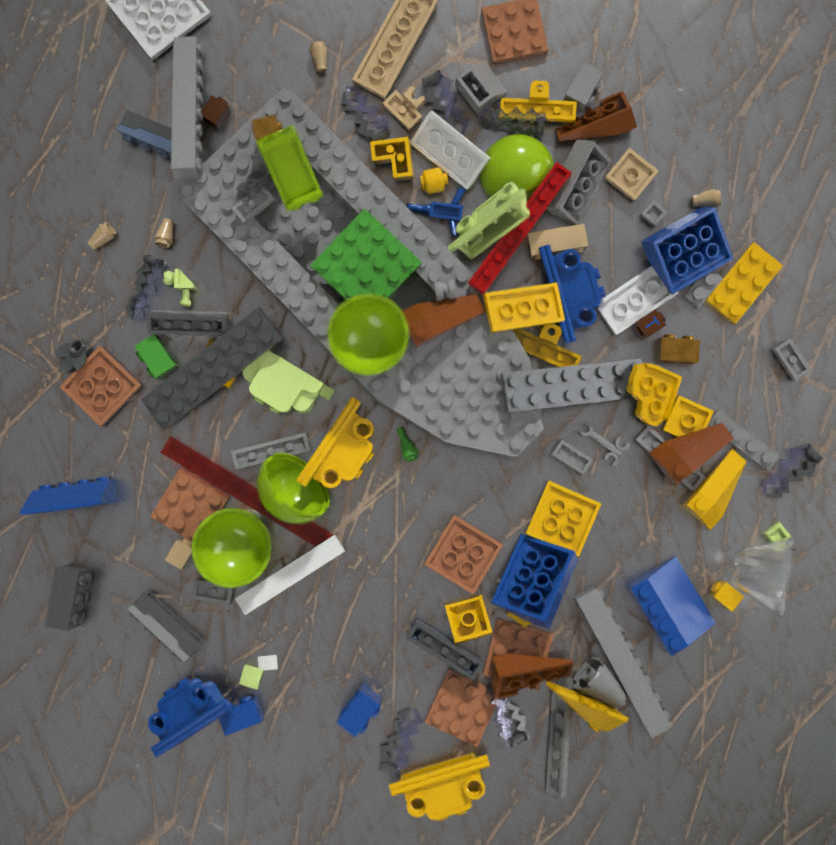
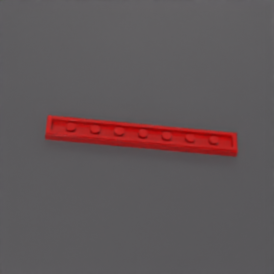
(511, 241)

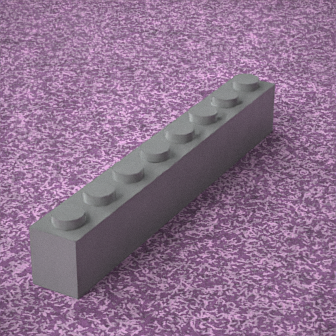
(186, 108)
(622, 661)

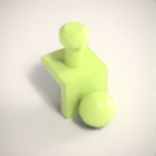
(180, 283)

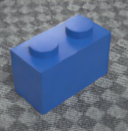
(243, 715)

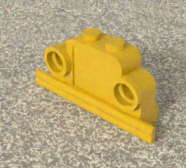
(341, 450)
(443, 787)

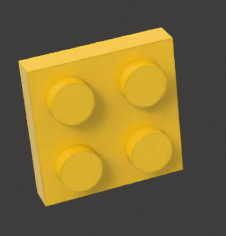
(687, 417)

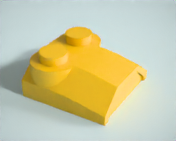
(468, 620)

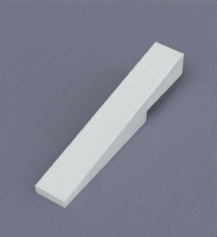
(290, 574)

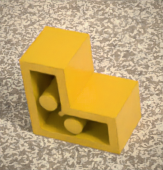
(396, 152)

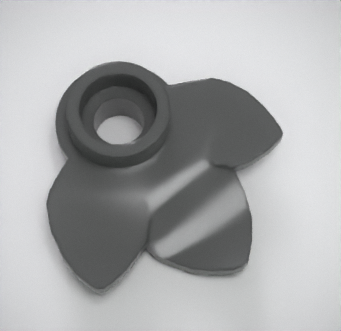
(253, 184)
(73, 355)

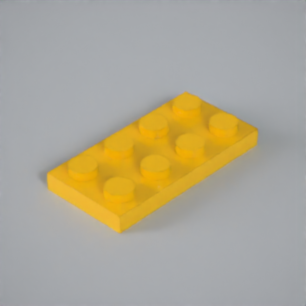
(744, 283)
(523, 307)

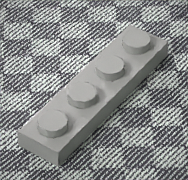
(651, 439)
(746, 442)
(259, 453)

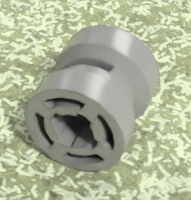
(445, 290)

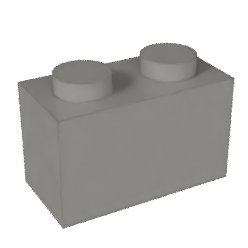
(585, 82)

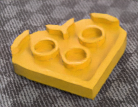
(654, 390)

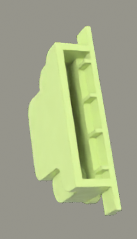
(491, 221)
(283, 385)

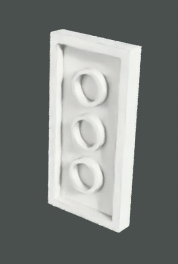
(449, 150)
(634, 300)

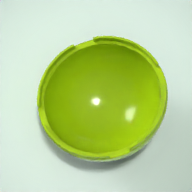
(516, 160)
(368, 334)
(285, 496)
(231, 548)

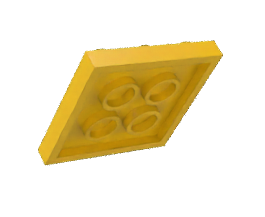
(563, 517)

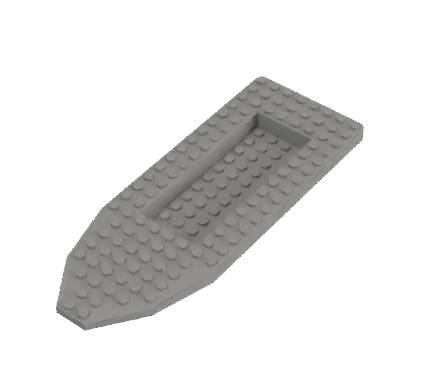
(441, 386)

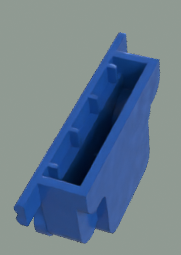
(577, 289)
(186, 712)

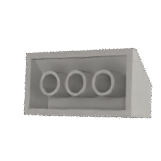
(588, 170)

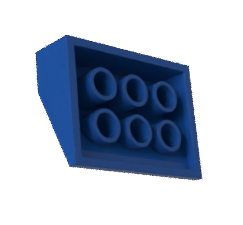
(688, 249)
(70, 496)
(535, 580)
(671, 606)

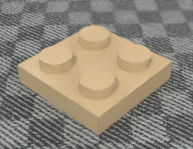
(631, 174)

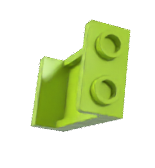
(290, 168)

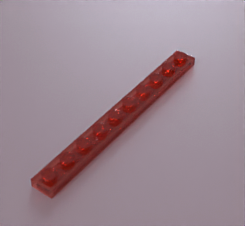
(237, 488)

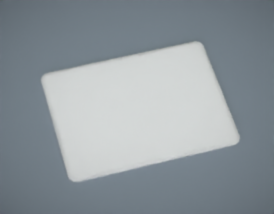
(268, 662)

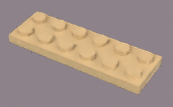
(393, 45)

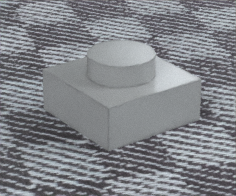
(653, 213)

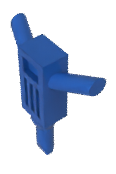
(443, 211)

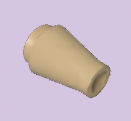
(319, 55)
(707, 199)
(164, 235)
(101, 236)

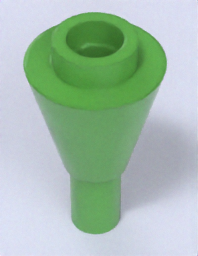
(408, 449)

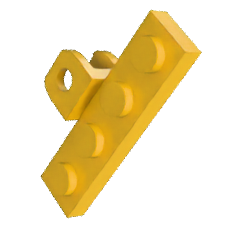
(554, 109)
(545, 346)

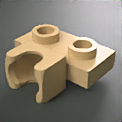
(405, 108)

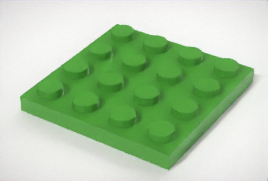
(365, 260)

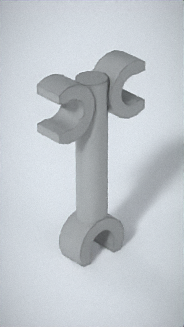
(615, 450)

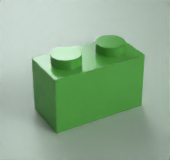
(156, 357)

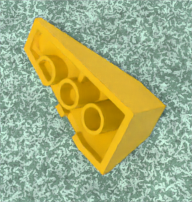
(713, 494)
(589, 709)

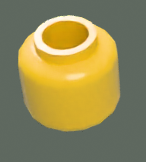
(433, 180)

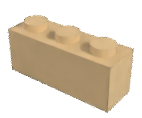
(559, 239)

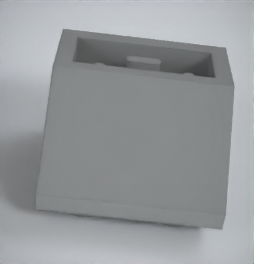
(479, 86)

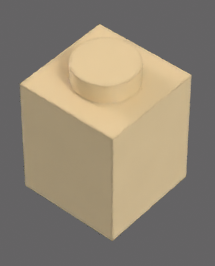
(180, 553)

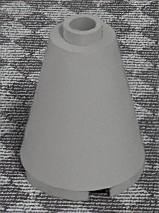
(599, 683)

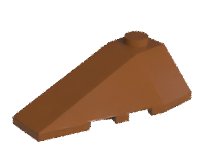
(609, 118)
(436, 318)
(688, 452)
(518, 671)

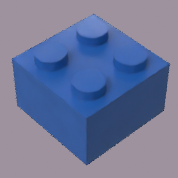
(359, 710)

